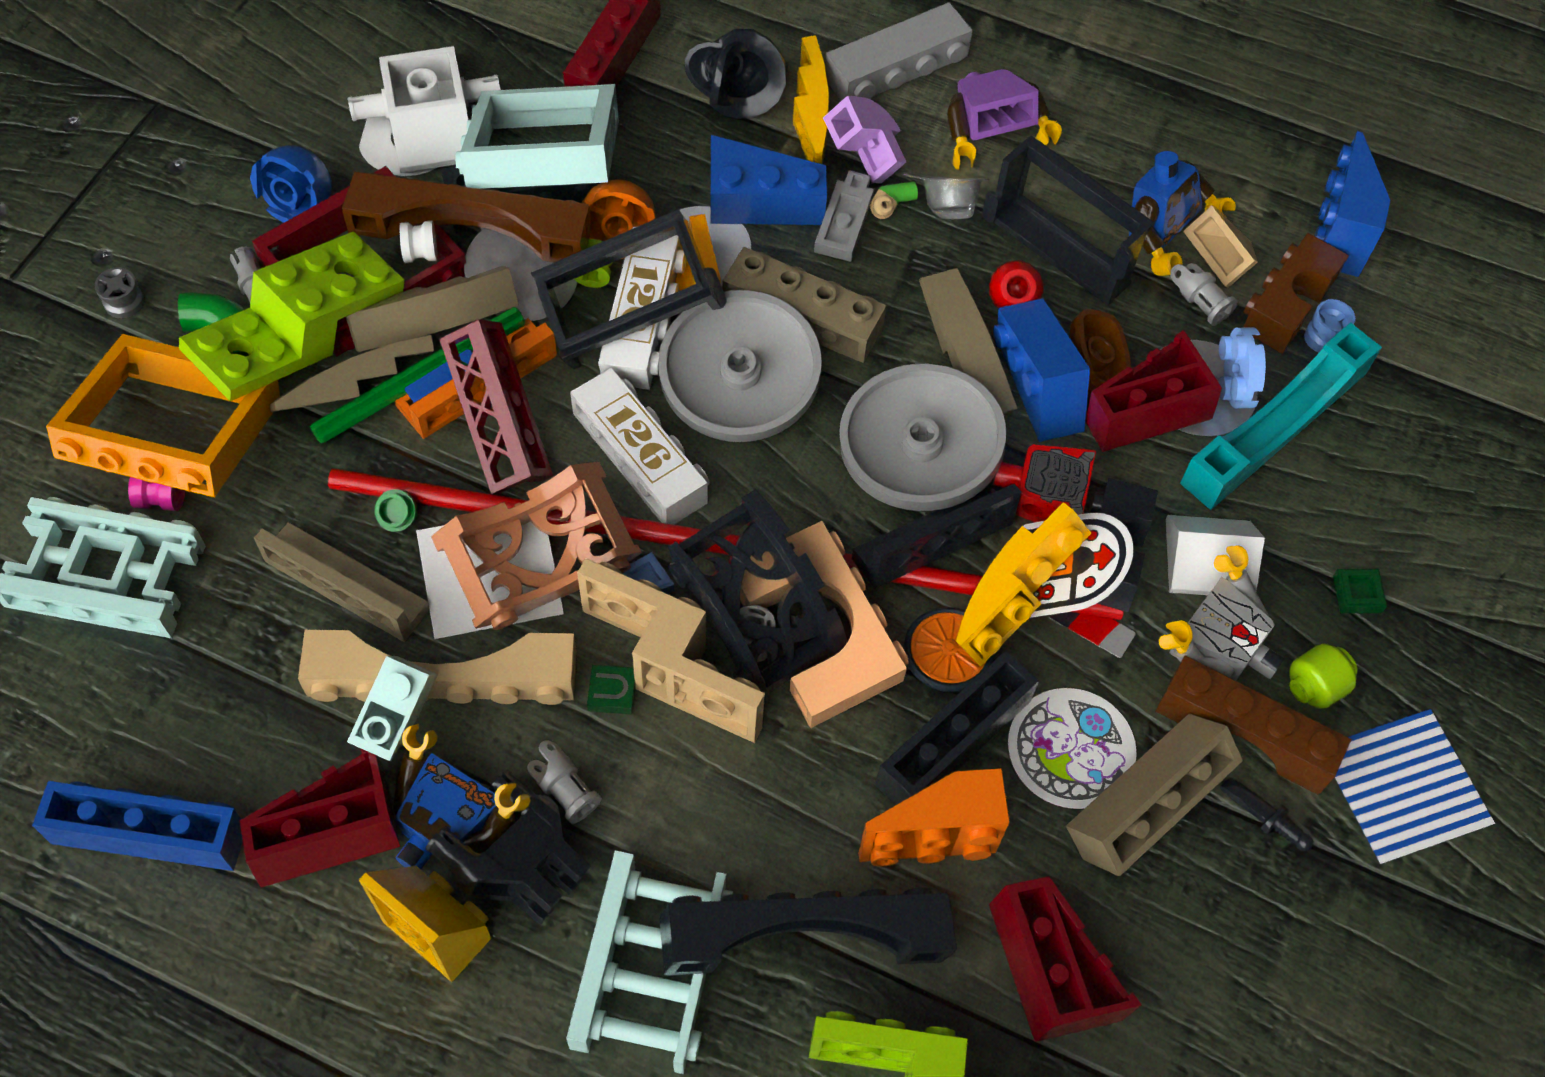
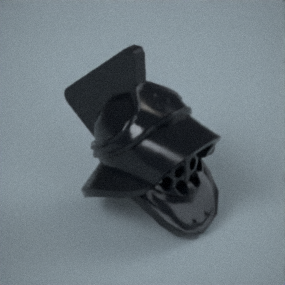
(738, 73)

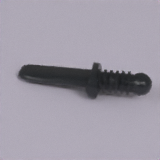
(1267, 814)

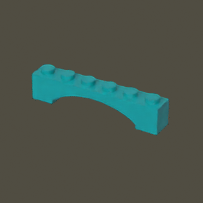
(1237, 455)

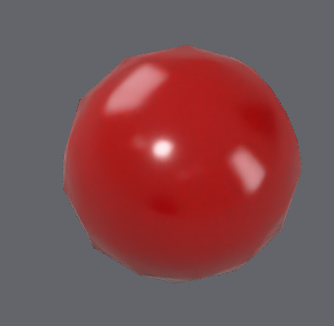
(1015, 284)

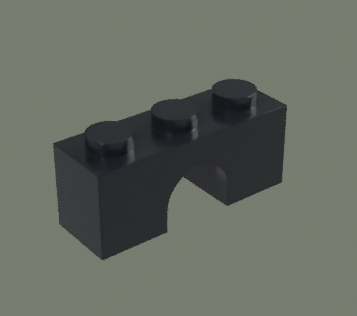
(1135, 509)

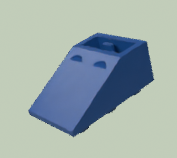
(1356, 205)

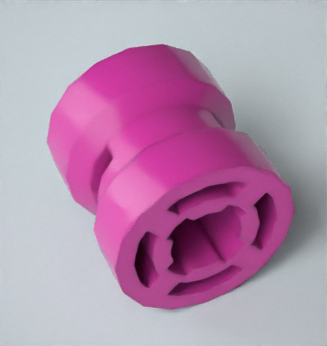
(145, 494)

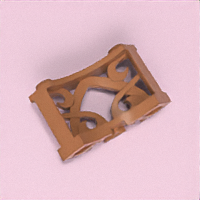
(481, 527)

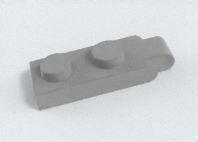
(845, 217)

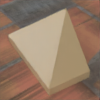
(1221, 245)

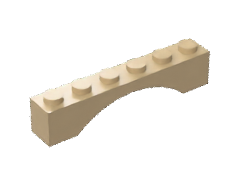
(530, 669)

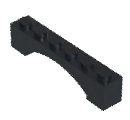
(909, 925)

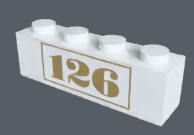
(643, 280)
(640, 447)

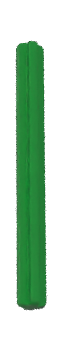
(394, 388)

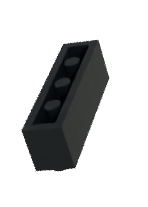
(958, 729)

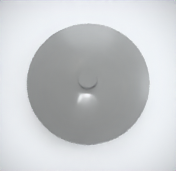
(740, 367)
(922, 437)

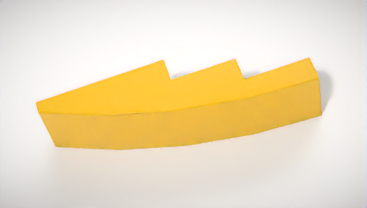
(811, 101)

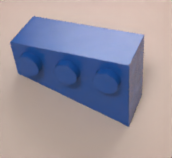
(764, 186)
(1044, 367)

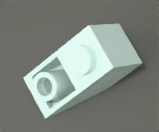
(391, 706)

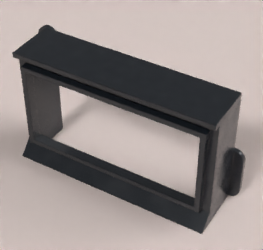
(1054, 240)
(705, 290)

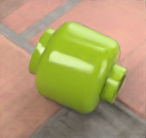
(1324, 676)

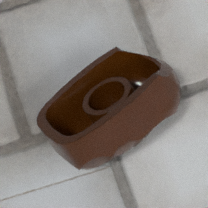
(1101, 345)

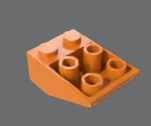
(949, 818)

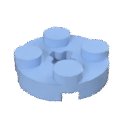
(1242, 367)

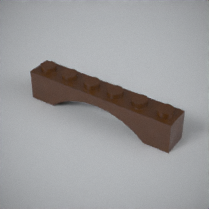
(545, 225)

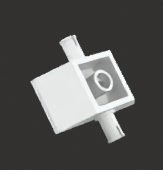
(424, 105)

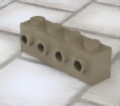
(837, 315)
(1154, 794)

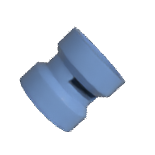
(1327, 321)

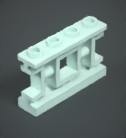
(94, 598)

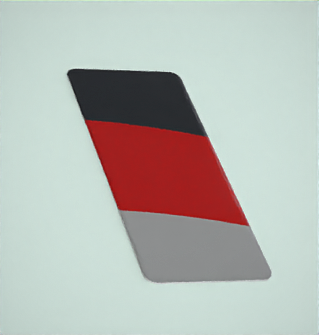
(1099, 630)

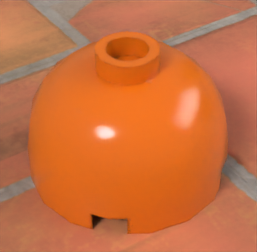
(618, 208)

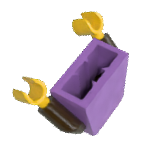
(996, 105)

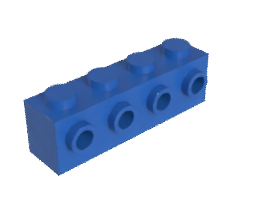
(140, 825)

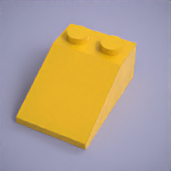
(428, 916)

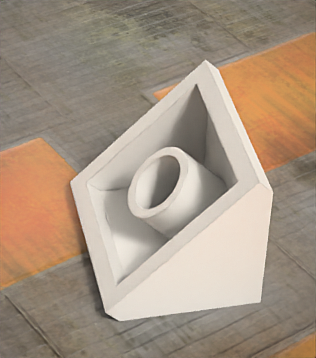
(1197, 542)

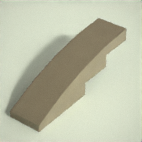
(432, 309)
(965, 334)
(341, 380)

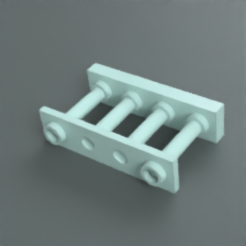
(603, 975)

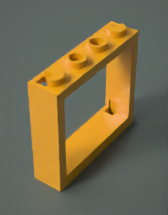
(145, 460)

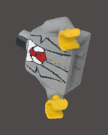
(1228, 625)

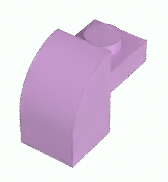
(870, 130)

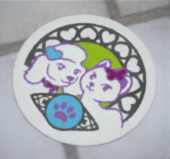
(1070, 746)

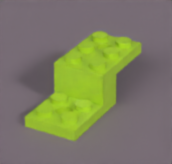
(291, 315)
(888, 1046)

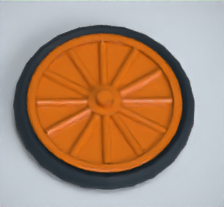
(936, 655)

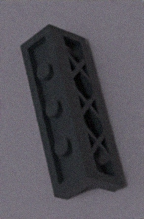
(936, 535)

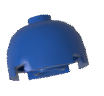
(290, 181)

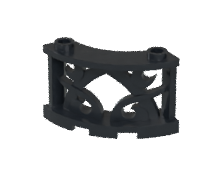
(766, 531)

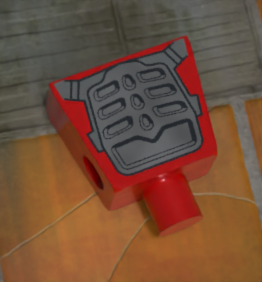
(1048, 479)

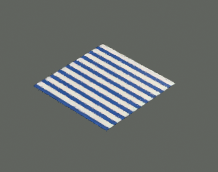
(1409, 787)

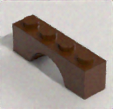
(1295, 743)

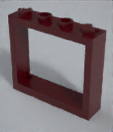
(326, 222)

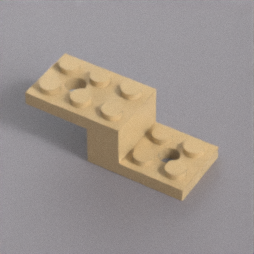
(671, 649)

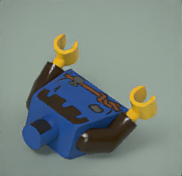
(1171, 198)
(438, 795)

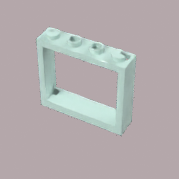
(543, 162)

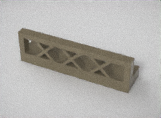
(343, 580)

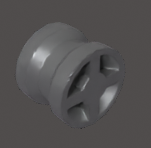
(119, 292)

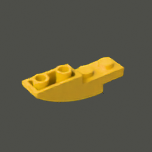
(1007, 588)

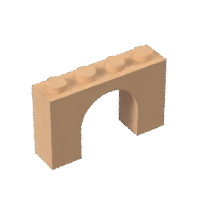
(868, 660)

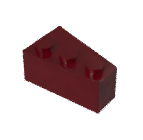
(1154, 397)
(322, 825)
(1054, 963)

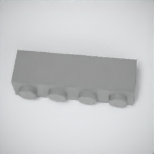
(898, 53)

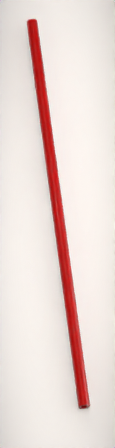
(637, 528)

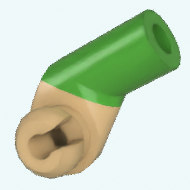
(889, 196)

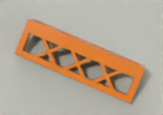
(530, 349)

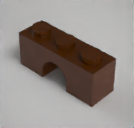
(1307, 271)

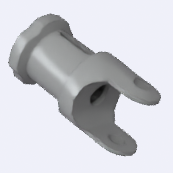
(1203, 291)
(562, 782)

